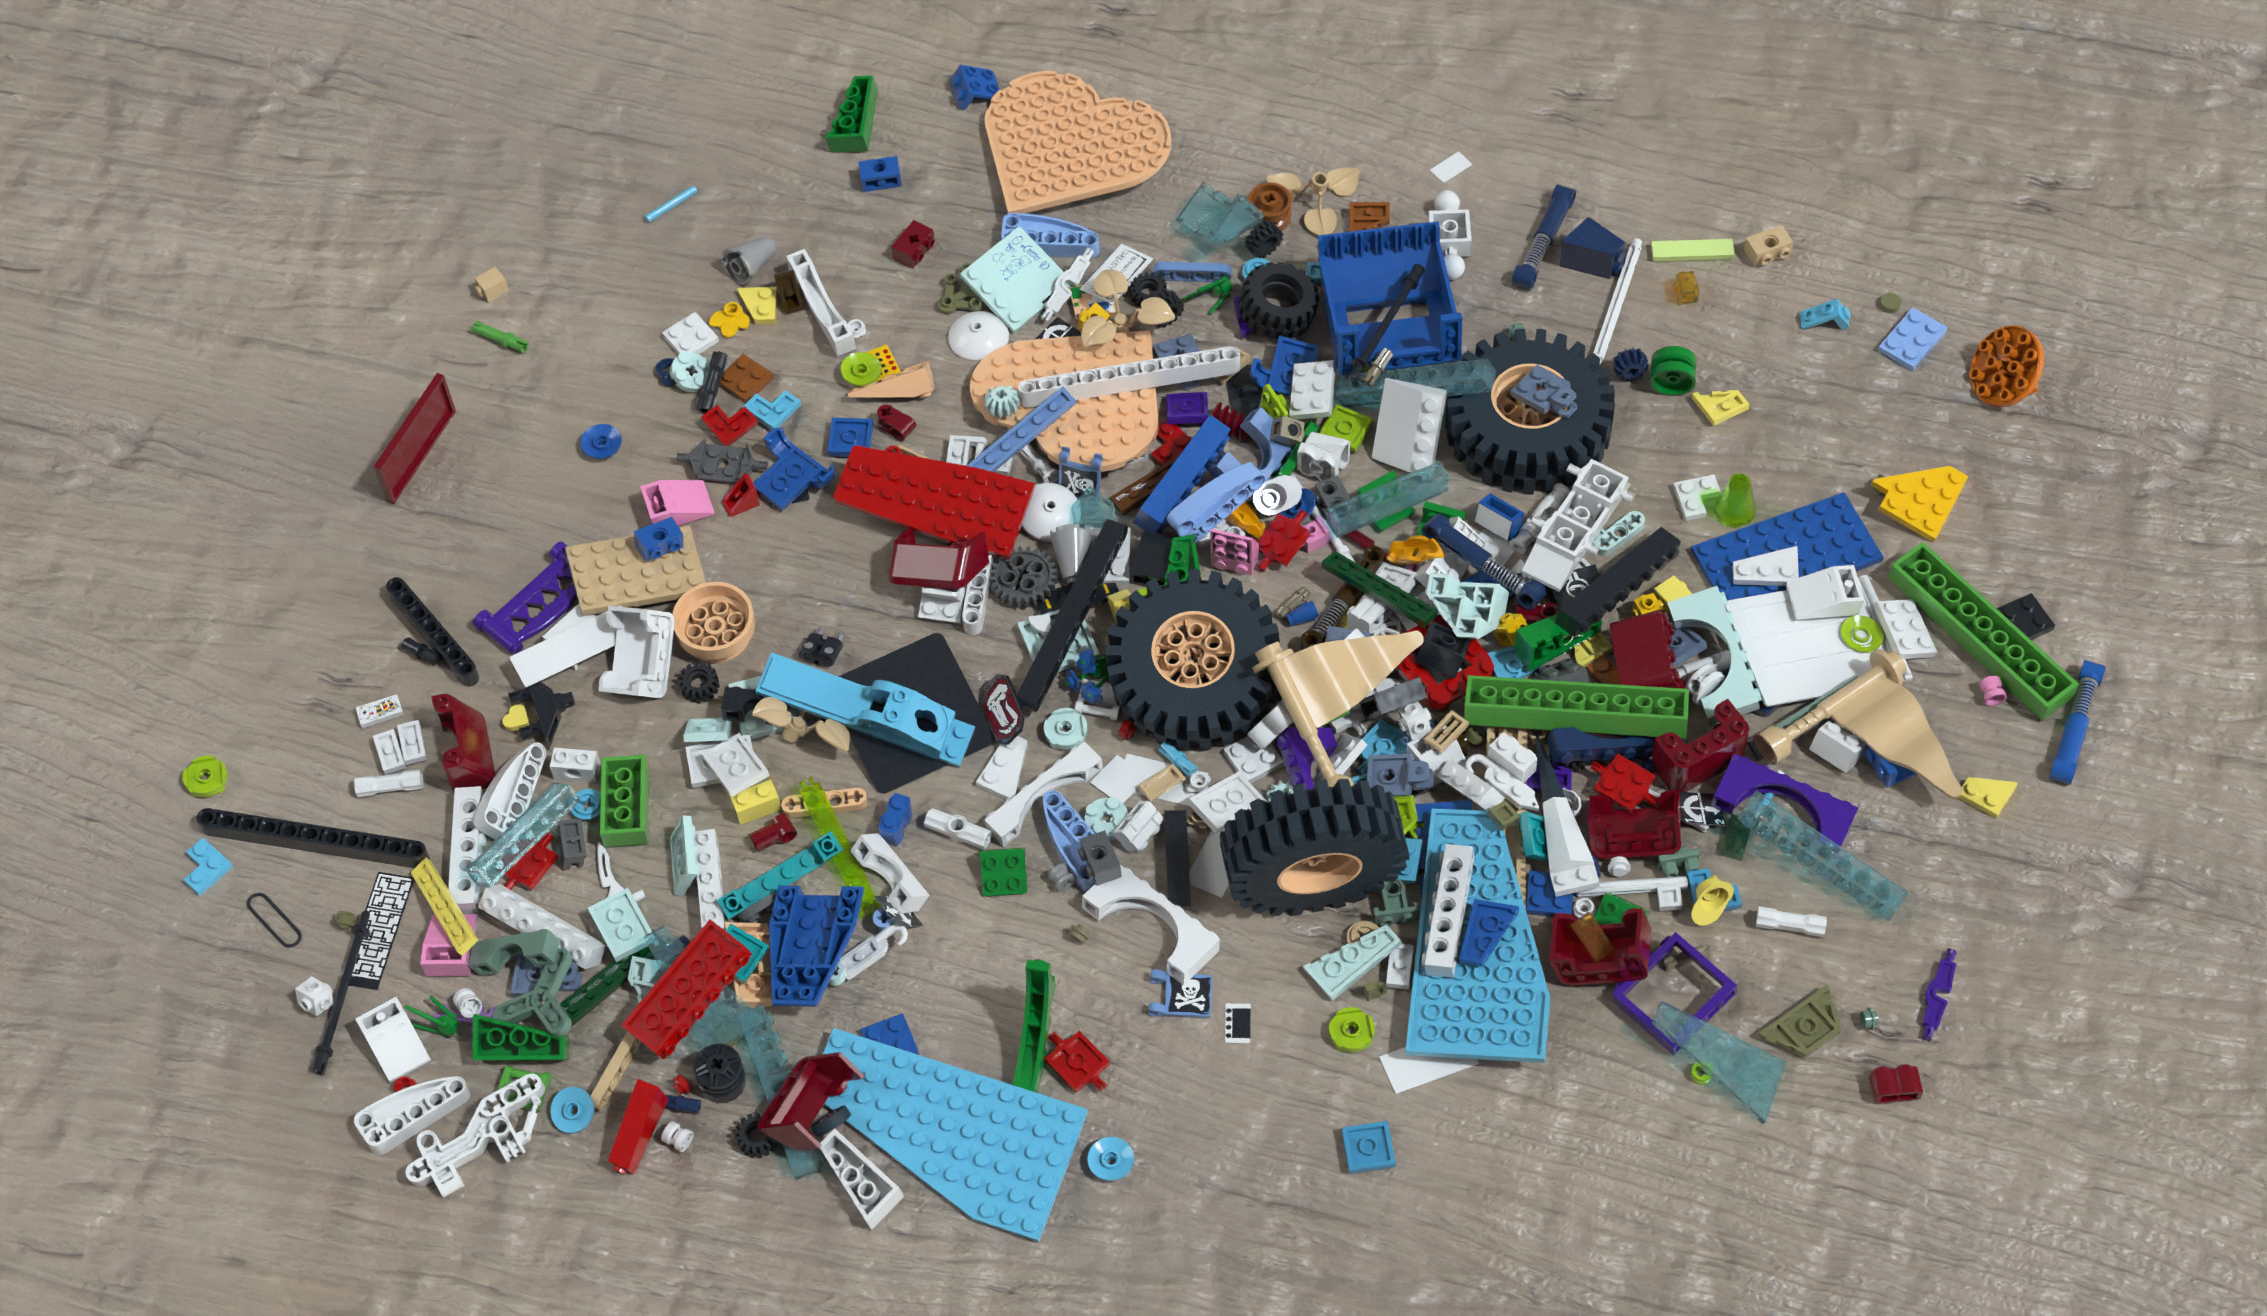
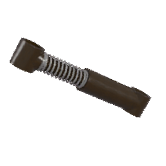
(1343, 600)

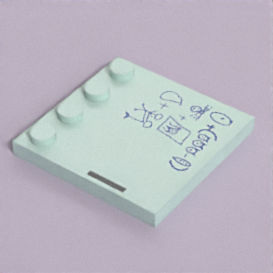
(1014, 279)

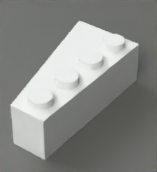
(866, 1184)

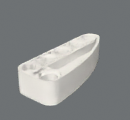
(503, 791)
(401, 1108)

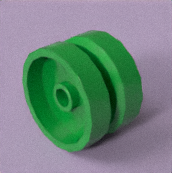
(1673, 371)

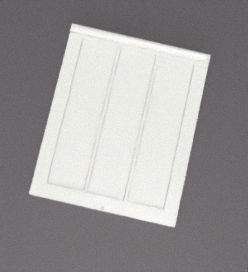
(1802, 656)

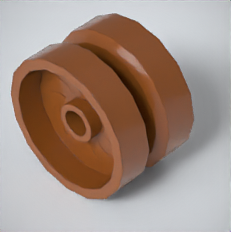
(1274, 202)

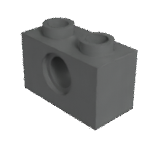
(1096, 847)

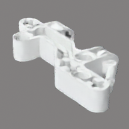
(1279, 716)
(480, 1132)

